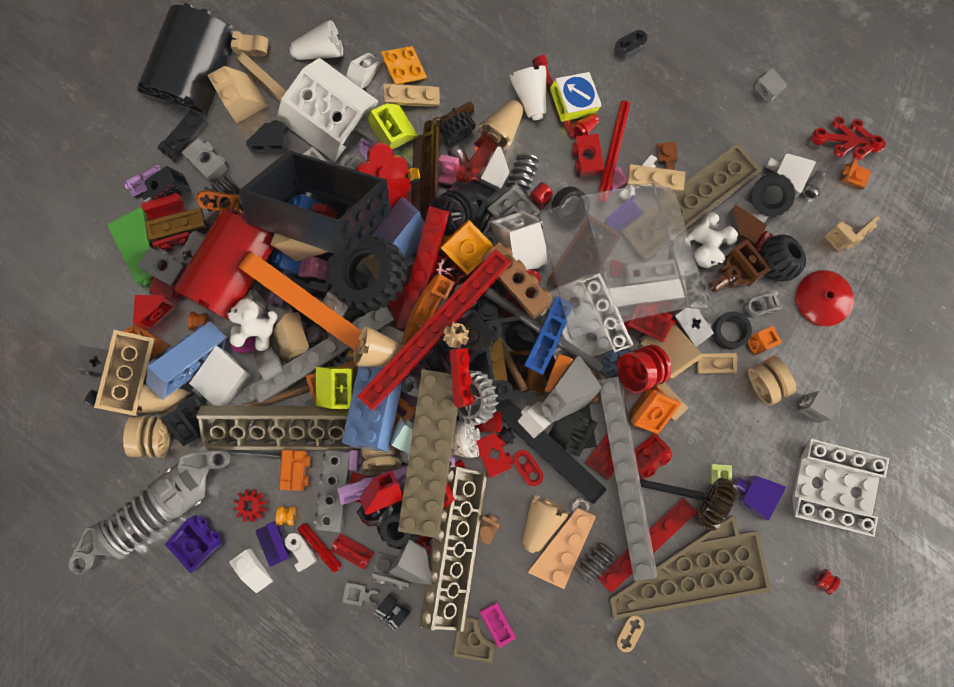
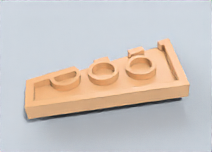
(563, 551)

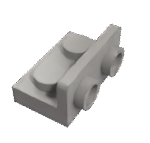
(381, 573)

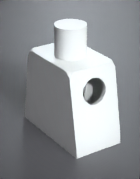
(794, 168)

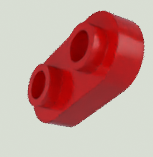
(528, 467)

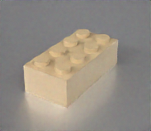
(124, 372)

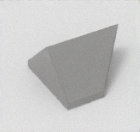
(412, 564)

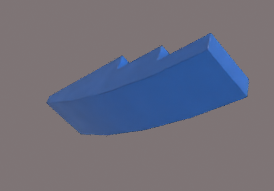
(547, 338)

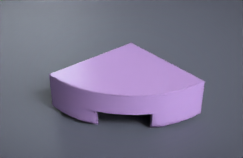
(364, 146)

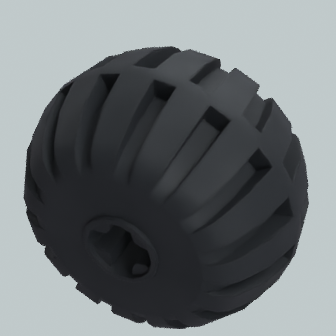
(784, 257)
(390, 533)

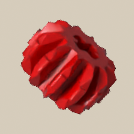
(257, 505)

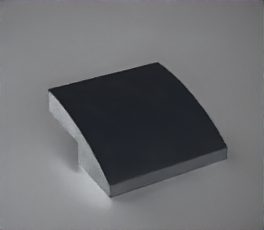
(182, 418)

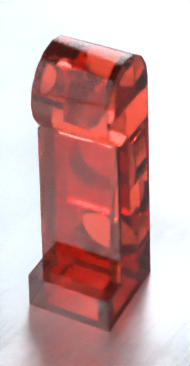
(469, 169)

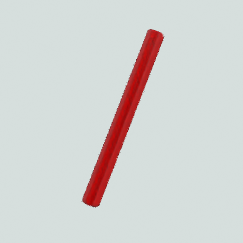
(614, 146)

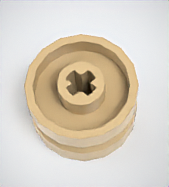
(772, 380)

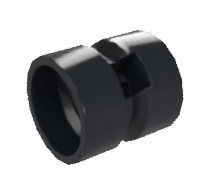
(390, 605)

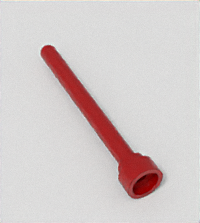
(542, 61)

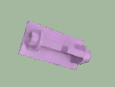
(137, 183)

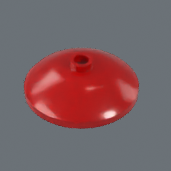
(813, 300)

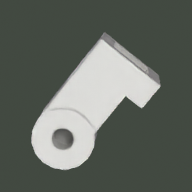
(301, 550)

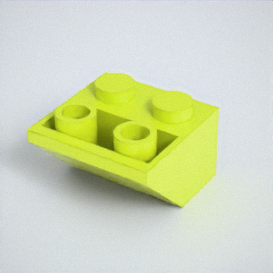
(391, 125)
(335, 386)

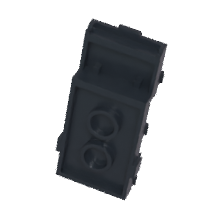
(479, 337)

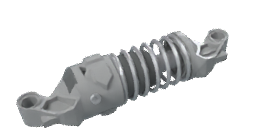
(161, 502)

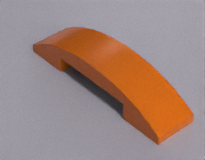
(426, 305)

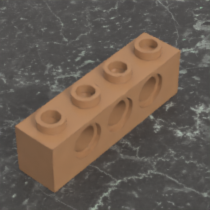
(533, 306)

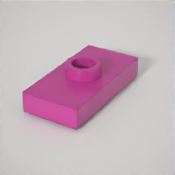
(497, 624)

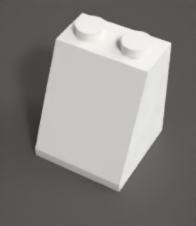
(524, 238)
(220, 378)

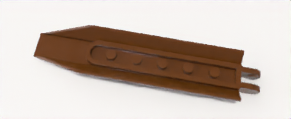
(426, 159)

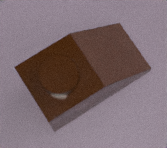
(746, 225)

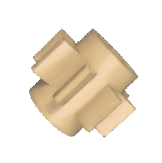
(456, 335)

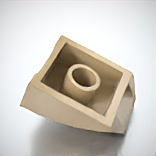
(290, 337)

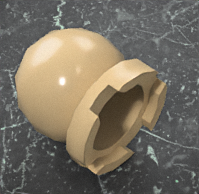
(379, 461)

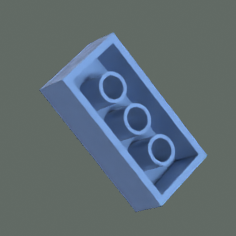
(184, 360)
(366, 427)

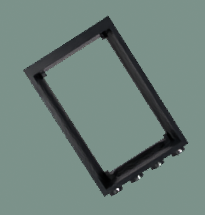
(292, 171)

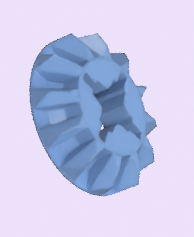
(611, 357)

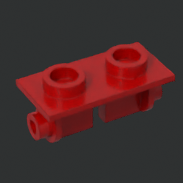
(352, 551)

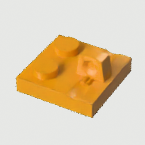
(467, 246)

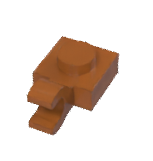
(667, 154)

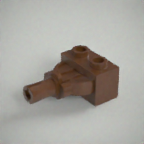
(742, 266)

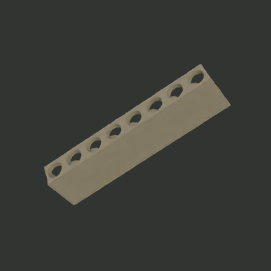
(272, 424)
(454, 553)

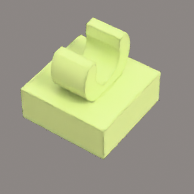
(720, 471)

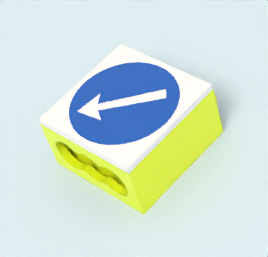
(575, 96)

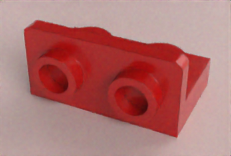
(656, 326)
(652, 455)

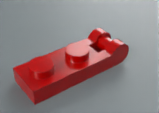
(460, 377)

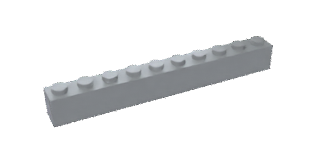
(627, 479)

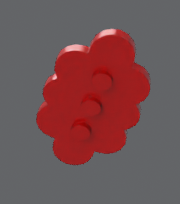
(385, 165)

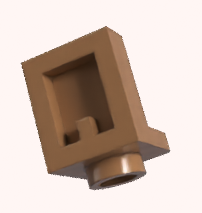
(487, 528)

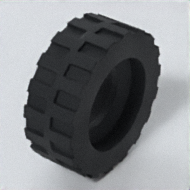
(773, 209)

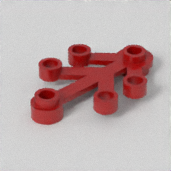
(872, 142)

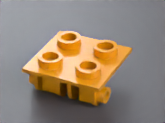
(403, 65)

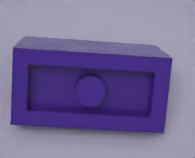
(273, 543)

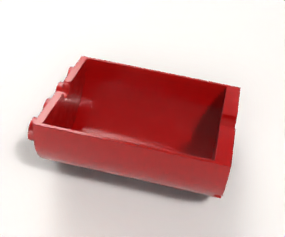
(213, 272)

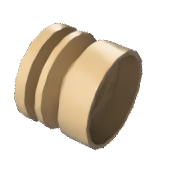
(146, 437)

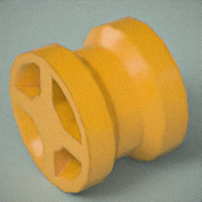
(285, 515)

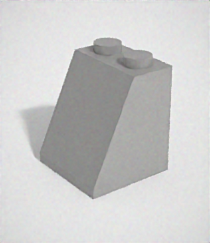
(572, 392)

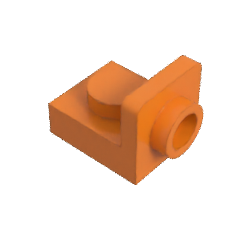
(856, 175)
(764, 340)

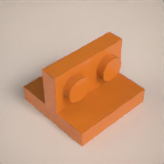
(654, 410)

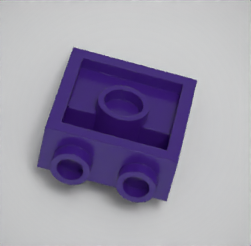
(193, 542)

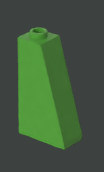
(133, 243)

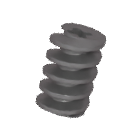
(522, 170)
(225, 186)
(596, 562)

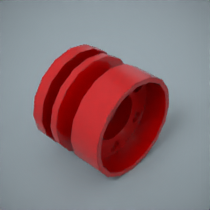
(644, 368)

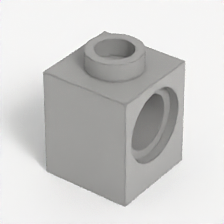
(770, 85)

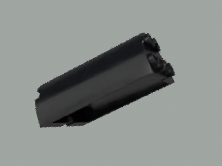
(184, 55)

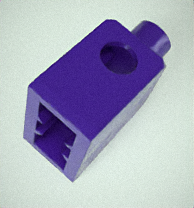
(760, 495)

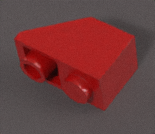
(381, 493)

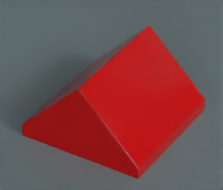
(150, 310)

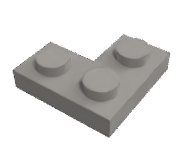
(513, 200)

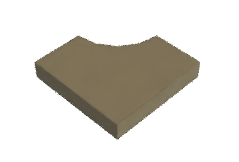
(472, 643)

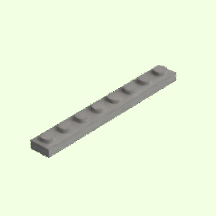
(316, 357)

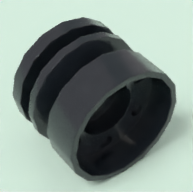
(461, 207)

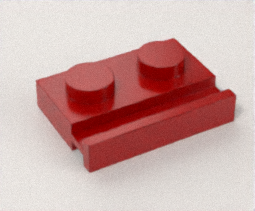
(601, 459)

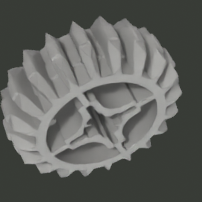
(484, 403)

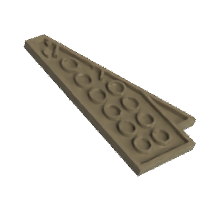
(705, 571)

